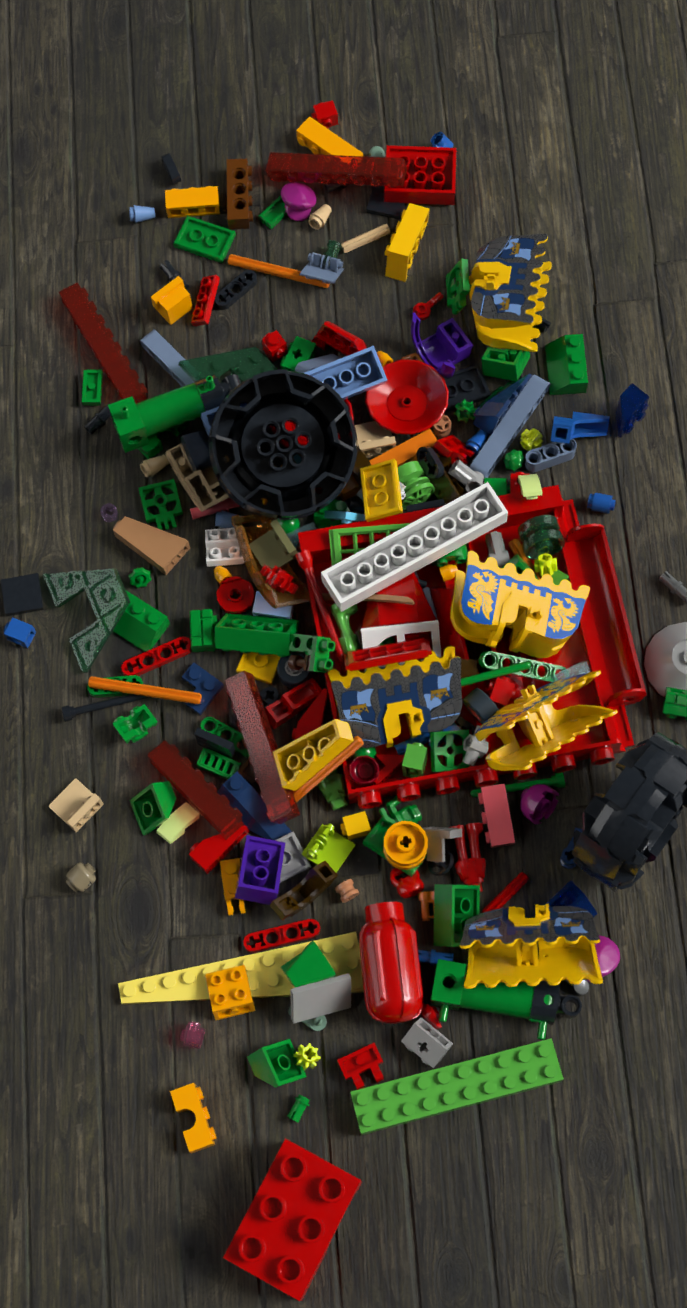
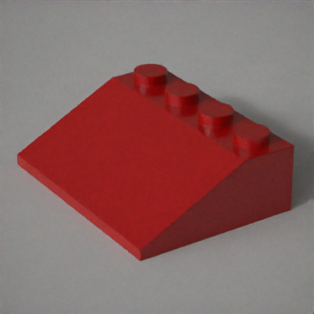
(428, 176)

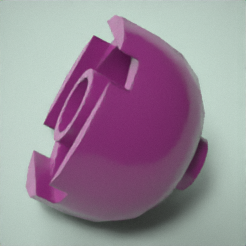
(538, 802)

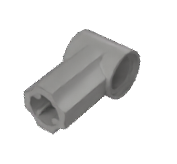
(466, 475)
(496, 548)

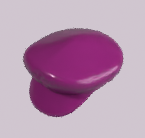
(298, 200)
(607, 954)

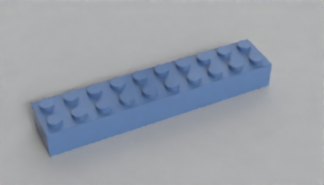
(346, 376)

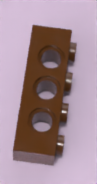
(239, 218)

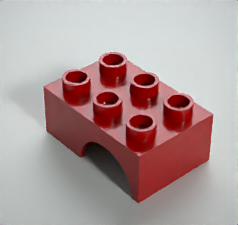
(292, 1220)

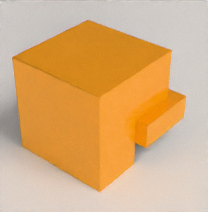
(172, 301)

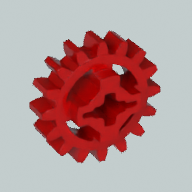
(279, 579)

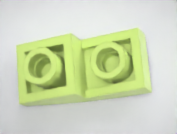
(530, 486)
(177, 823)

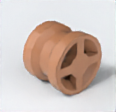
(445, 424)
(346, 890)

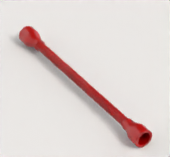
(306, 563)

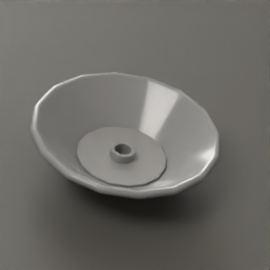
(667, 658)

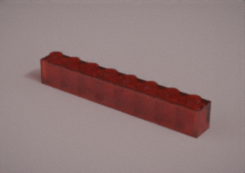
(336, 169)
(101, 343)
(260, 746)

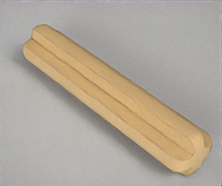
(365, 238)

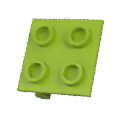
(328, 847)

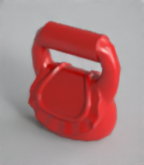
(407, 886)

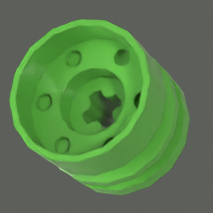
(418, 487)

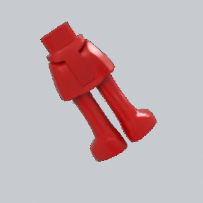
(470, 870)

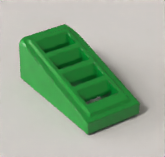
(214, 755)

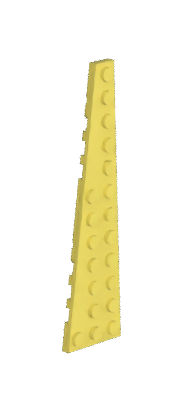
(262, 970)

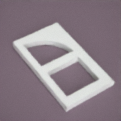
(375, 635)

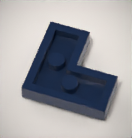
(205, 684)

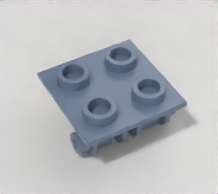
(326, 272)

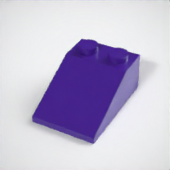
(260, 870)

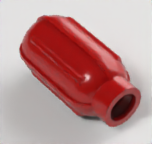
(390, 964)

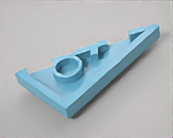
(345, 517)

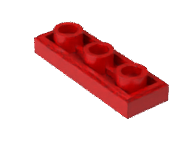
(205, 300)

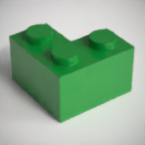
(505, 363)

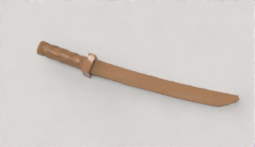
(379, 598)

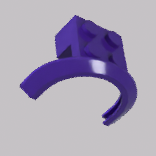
(443, 348)

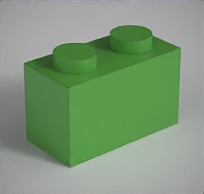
(414, 760)

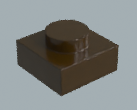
(247, 772)

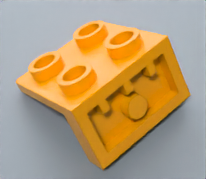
(229, 992)

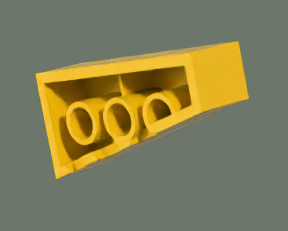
(405, 241)
(310, 753)

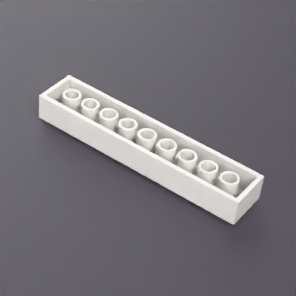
(414, 546)

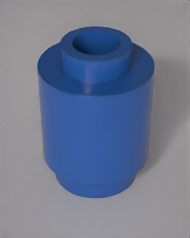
(601, 503)

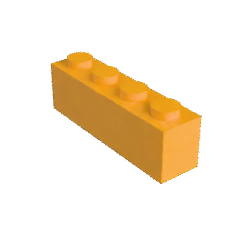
(323, 141)

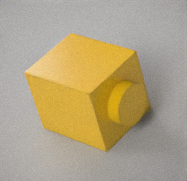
(355, 825)

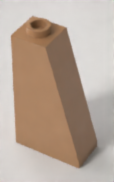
(152, 544)

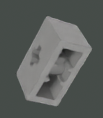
(436, 1045)

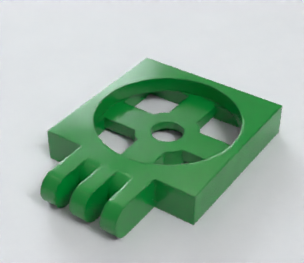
(461, 286)
(164, 516)
(435, 737)

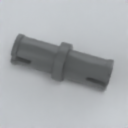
(675, 586)

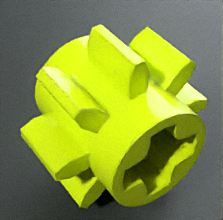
(531, 439)
(545, 564)
(311, 1054)

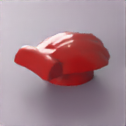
(431, 1015)

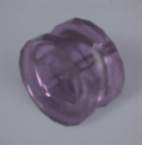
(107, 517)

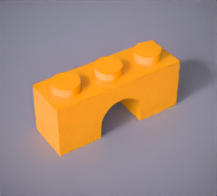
(200, 1135)

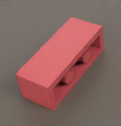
(496, 816)

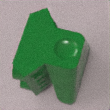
(308, 967)

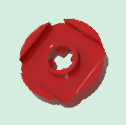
(232, 605)

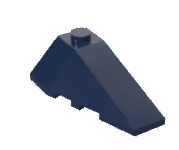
(495, 409)
(252, 807)

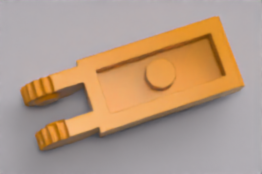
(230, 872)

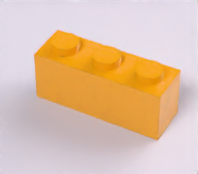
(192, 202)

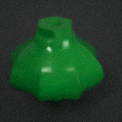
(513, 460)
(139, 577)

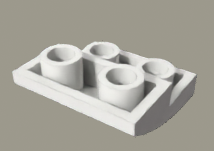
(222, 547)

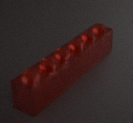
(195, 789)

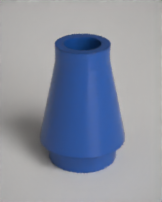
(477, 442)

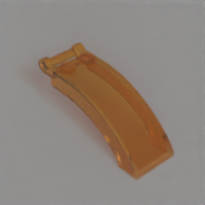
(246, 536)

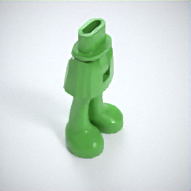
(348, 640)
(334, 790)

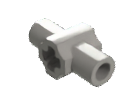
(474, 748)

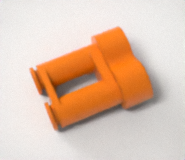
(426, 898)

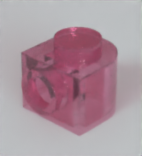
(192, 1035)

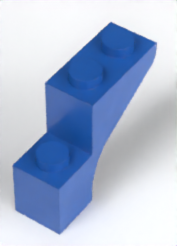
(579, 426)

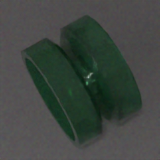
(541, 536)

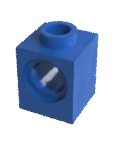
(19, 632)

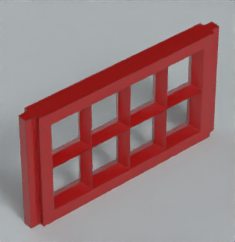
(387, 654)

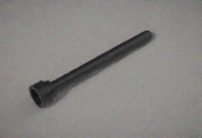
(71, 712)

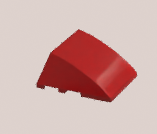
(338, 338)
(396, 613)

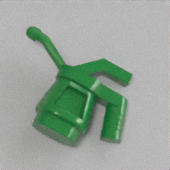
(407, 813)

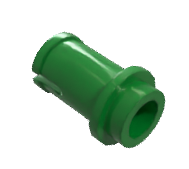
(298, 1108)

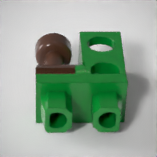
(316, 653)

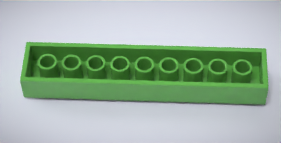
(456, 1086)

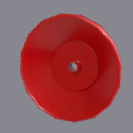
(413, 383)

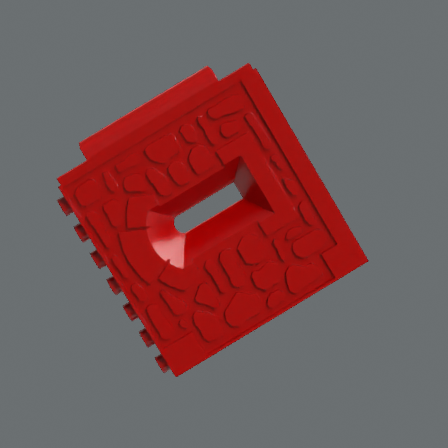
(600, 640)

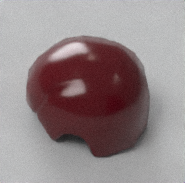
(364, 770)

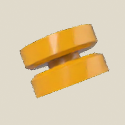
(405, 833)

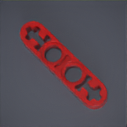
(155, 653)
(282, 938)

